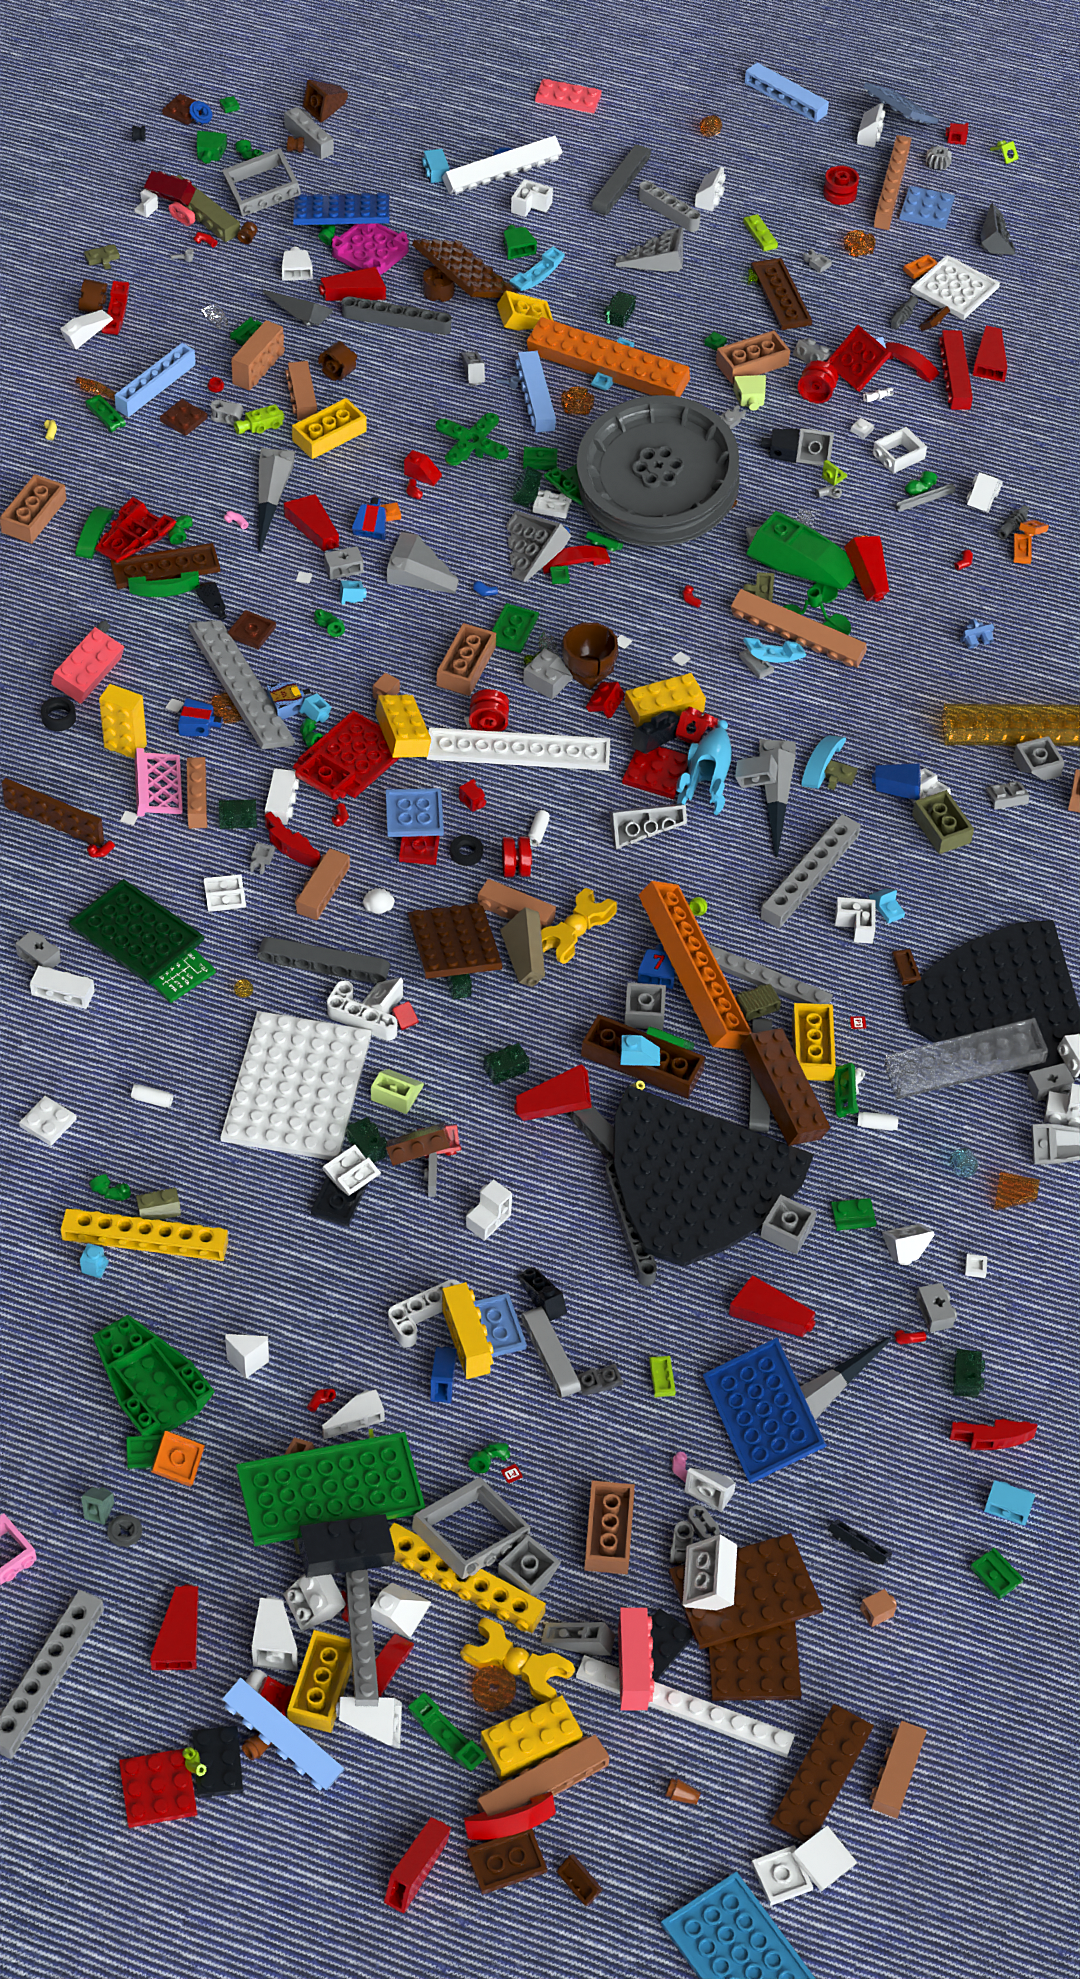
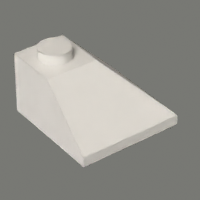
(907, 1242)
(709, 1487)
(399, 1610)

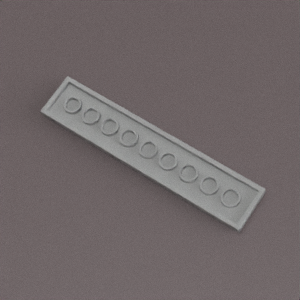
(241, 684)

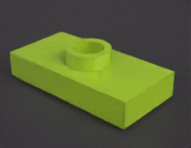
(662, 1376)

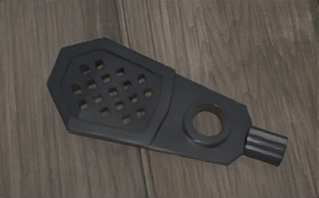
(210, 595)

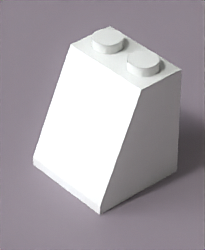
(273, 1639)
(379, 1721)

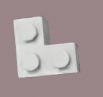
(530, 196)
(984, 491)
(857, 914)
(1064, 1108)
(491, 1211)

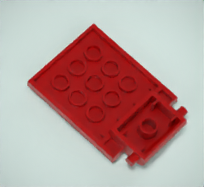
(346, 758)

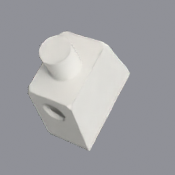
(296, 265)

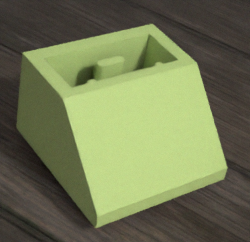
(395, 1090)

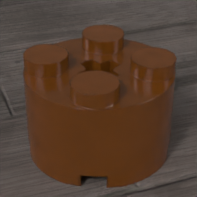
(437, 285)
(92, 296)
(337, 361)

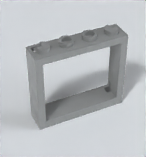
(253, 167)
(455, 1501)

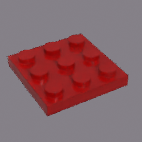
(859, 358)
(656, 771)
(157, 1788)

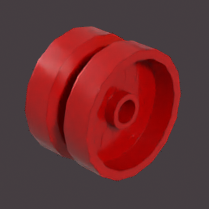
(841, 185)
(817, 381)
(489, 710)
(517, 856)

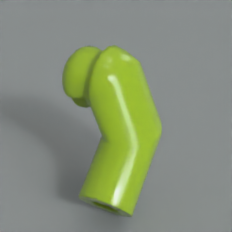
(192, 1761)

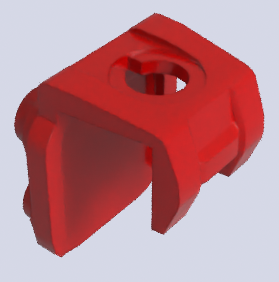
(702, 723)

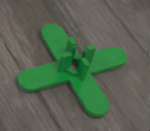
(481, 444)

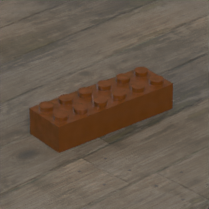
(678, 1066)
(785, 1086)

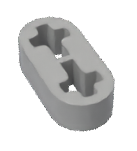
(707, 1521)

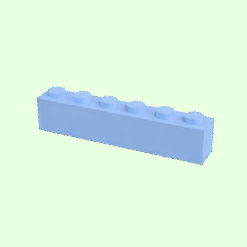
(786, 92)
(155, 379)
(535, 391)
(283, 1734)

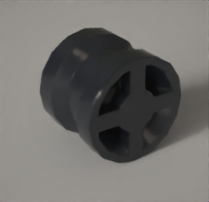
(138, 133)

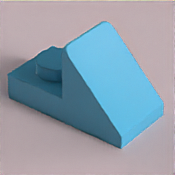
(887, 905)

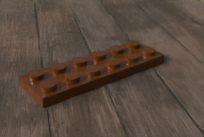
(781, 294)
(166, 564)
(53, 812)
(822, 1774)

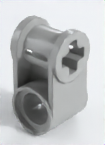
(226, 413)
(680, 1543)

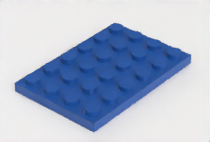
(341, 209)
(764, 1410)

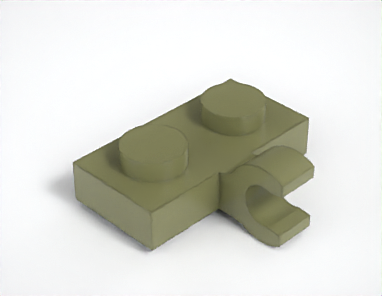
(102, 255)
(764, 586)
(839, 772)

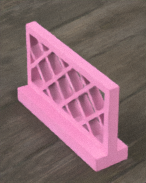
(143, 769)

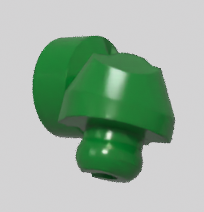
(244, 148)
(327, 233)
(916, 487)
(177, 534)
(334, 626)
(308, 735)
(101, 1185)
(481, 1460)

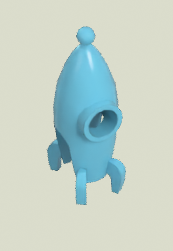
(709, 762)

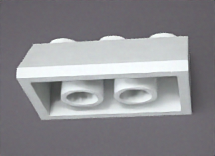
(710, 1574)

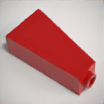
(359, 284)
(991, 357)
(313, 521)
(869, 566)
(556, 1096)
(771, 1308)
(179, 1632)
(416, 1864)

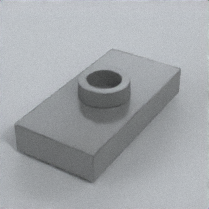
(757, 666)
(431, 1174)

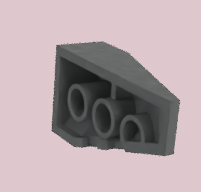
(995, 235)
(301, 309)

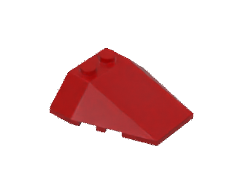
(133, 531)

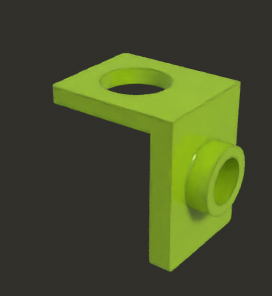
(1005, 146)
(831, 472)

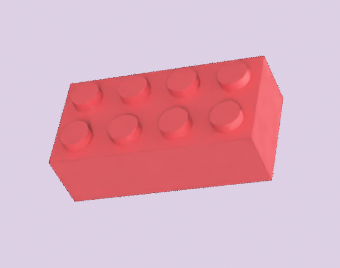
(87, 665)
(635, 1659)

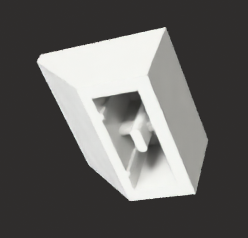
(871, 126)
(710, 190)
(314, 1600)

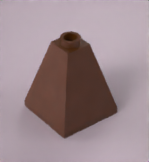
(323, 99)

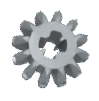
(938, 157)

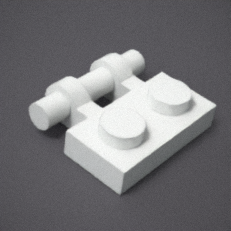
(552, 504)

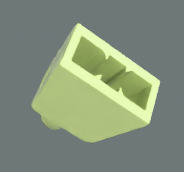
(750, 390)

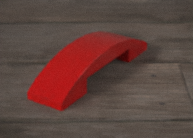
(117, 307)
(914, 359)
(578, 555)
(390, 1659)
(511, 1821)

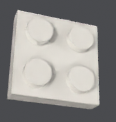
(47, 1120)
(781, 1876)

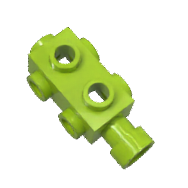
(260, 420)

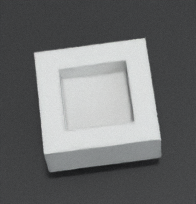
(862, 428)
(976, 1266)

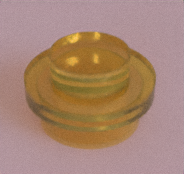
(243, 988)

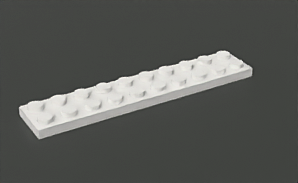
(519, 749)

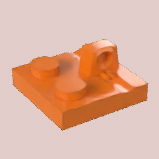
(177, 1458)

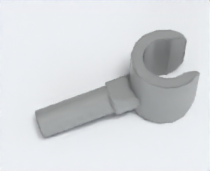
(188, 256)

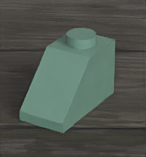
(97, 1504)

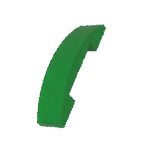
(92, 531)
(165, 587)
(445, 1733)

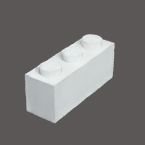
(282, 794)
(62, 987)

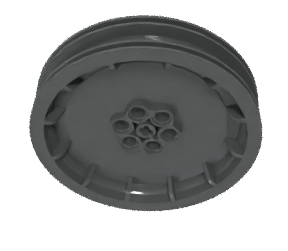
(658, 470)

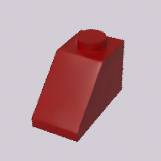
(421, 468)

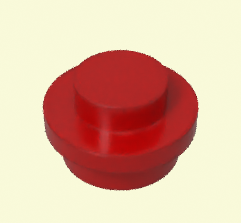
(215, 384)

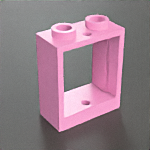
(23, 1560)

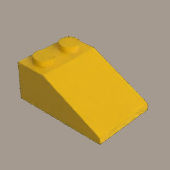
(522, 311)

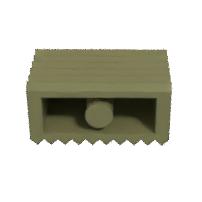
(758, 1002)
(159, 1204)

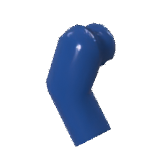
(484, 590)

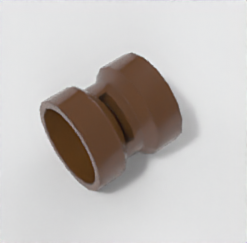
(297, 144)
(247, 232)

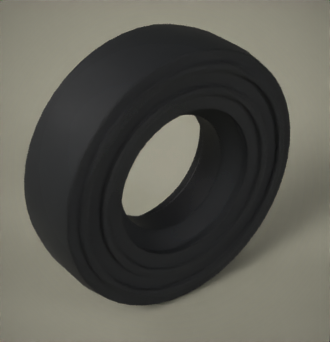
(462, 859)

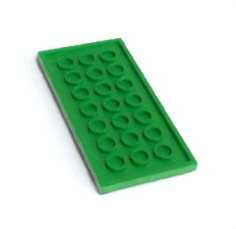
(329, 1486)

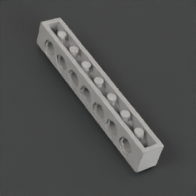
(809, 871)
(80, 1604)

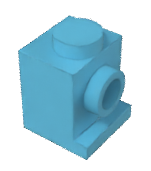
(352, 591)
(316, 708)
(93, 1261)

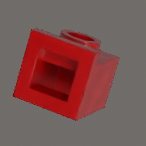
(957, 133)
(472, 796)

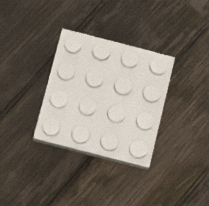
(955, 286)

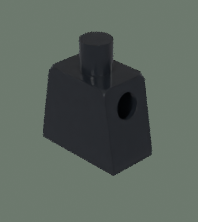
(782, 444)

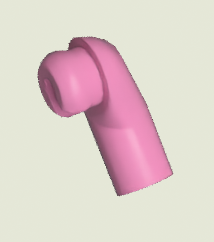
(236, 517)
(679, 1465)

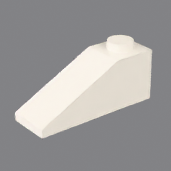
(82, 328)
(357, 1413)

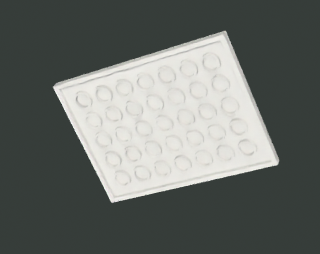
(296, 1086)

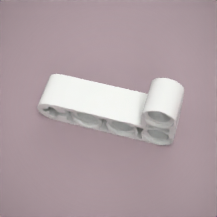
(354, 1014)
(410, 1317)

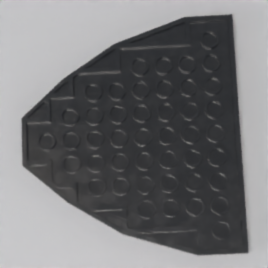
(996, 983)
(696, 1179)

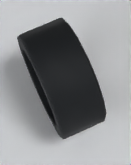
(58, 703)

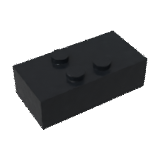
(345, 1545)

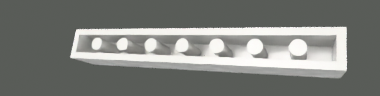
(501, 165)

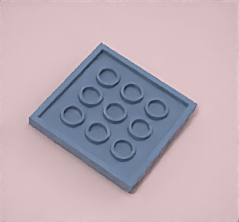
(900, 103)

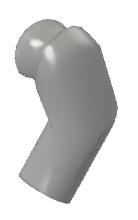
(830, 491)

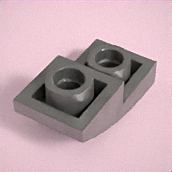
(599, 1381)

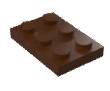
(506, 1861)

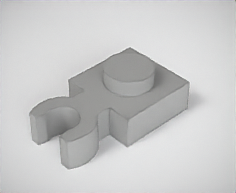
(818, 262)
(733, 417)
(261, 855)

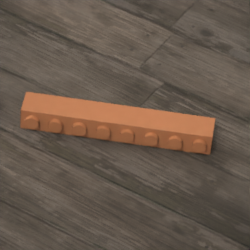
(892, 182)
(798, 628)

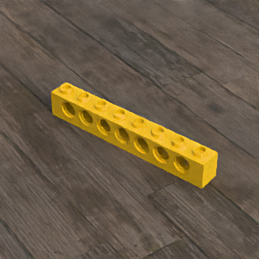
(152, 1241)
(494, 1587)

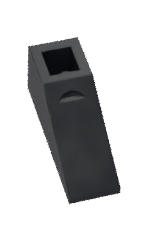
(543, 1293)

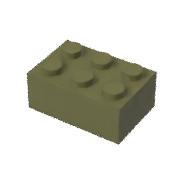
(942, 822)

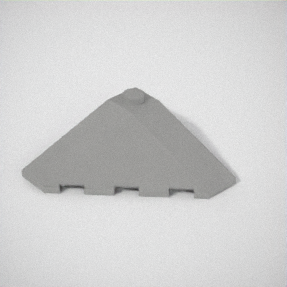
(657, 254)
(533, 543)
(418, 566)

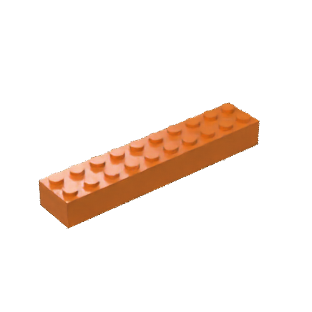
(597, 354)
(695, 965)

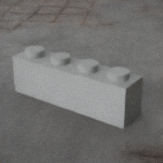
(315, 138)
(641, 823)

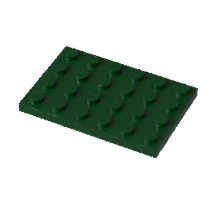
(136, 931)

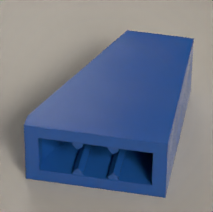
(898, 780)
(443, 1374)

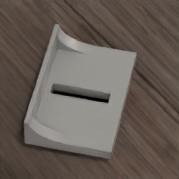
(1001, 799)

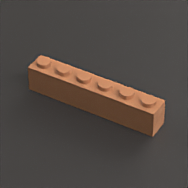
(550, 1775)

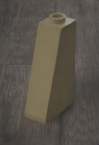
(524, 946)

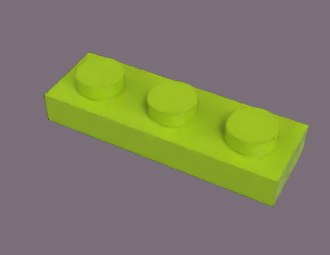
(760, 232)

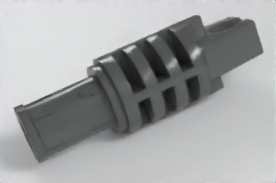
(903, 312)
(1013, 522)

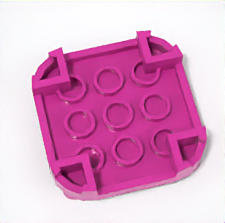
(370, 246)

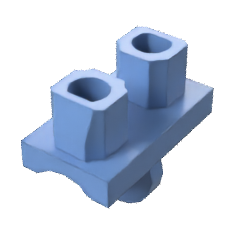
(977, 630)

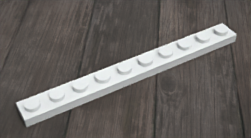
(694, 1710)

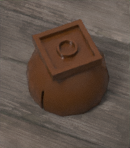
(590, 652)

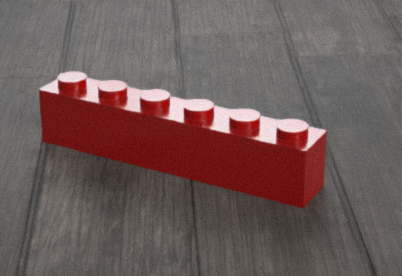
(955, 370)

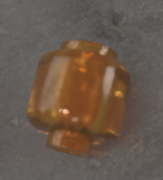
(710, 125)

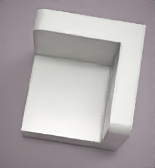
(148, 203)

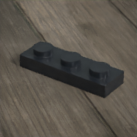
(859, 1542)

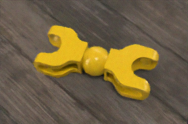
(584, 917)
(533, 1669)

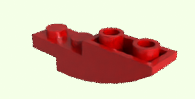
(292, 845)
(999, 1436)

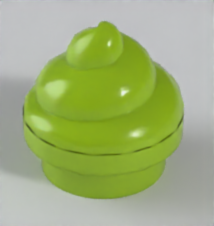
(698, 906)

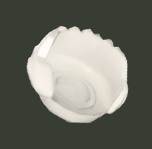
(378, 901)

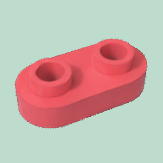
(182, 213)

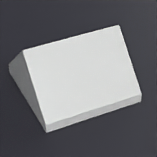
(385, 995)
(247, 1352)

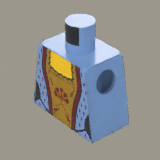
(287, 698)

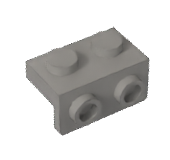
(810, 351)

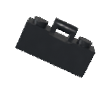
(656, 732)

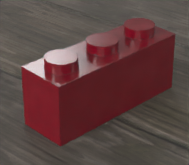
(170, 187)

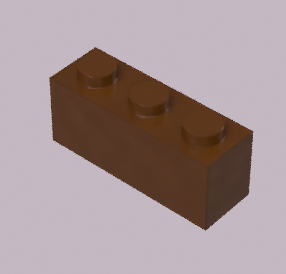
(418, 1143)

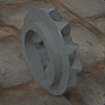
(125, 1522)

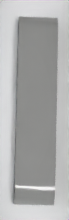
(669, 206)
(550, 1352)

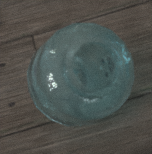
(963, 1162)

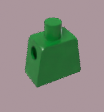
(210, 146)
(518, 242)

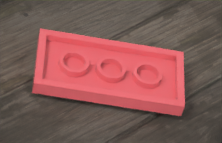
(568, 96)

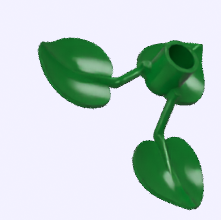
(816, 596)

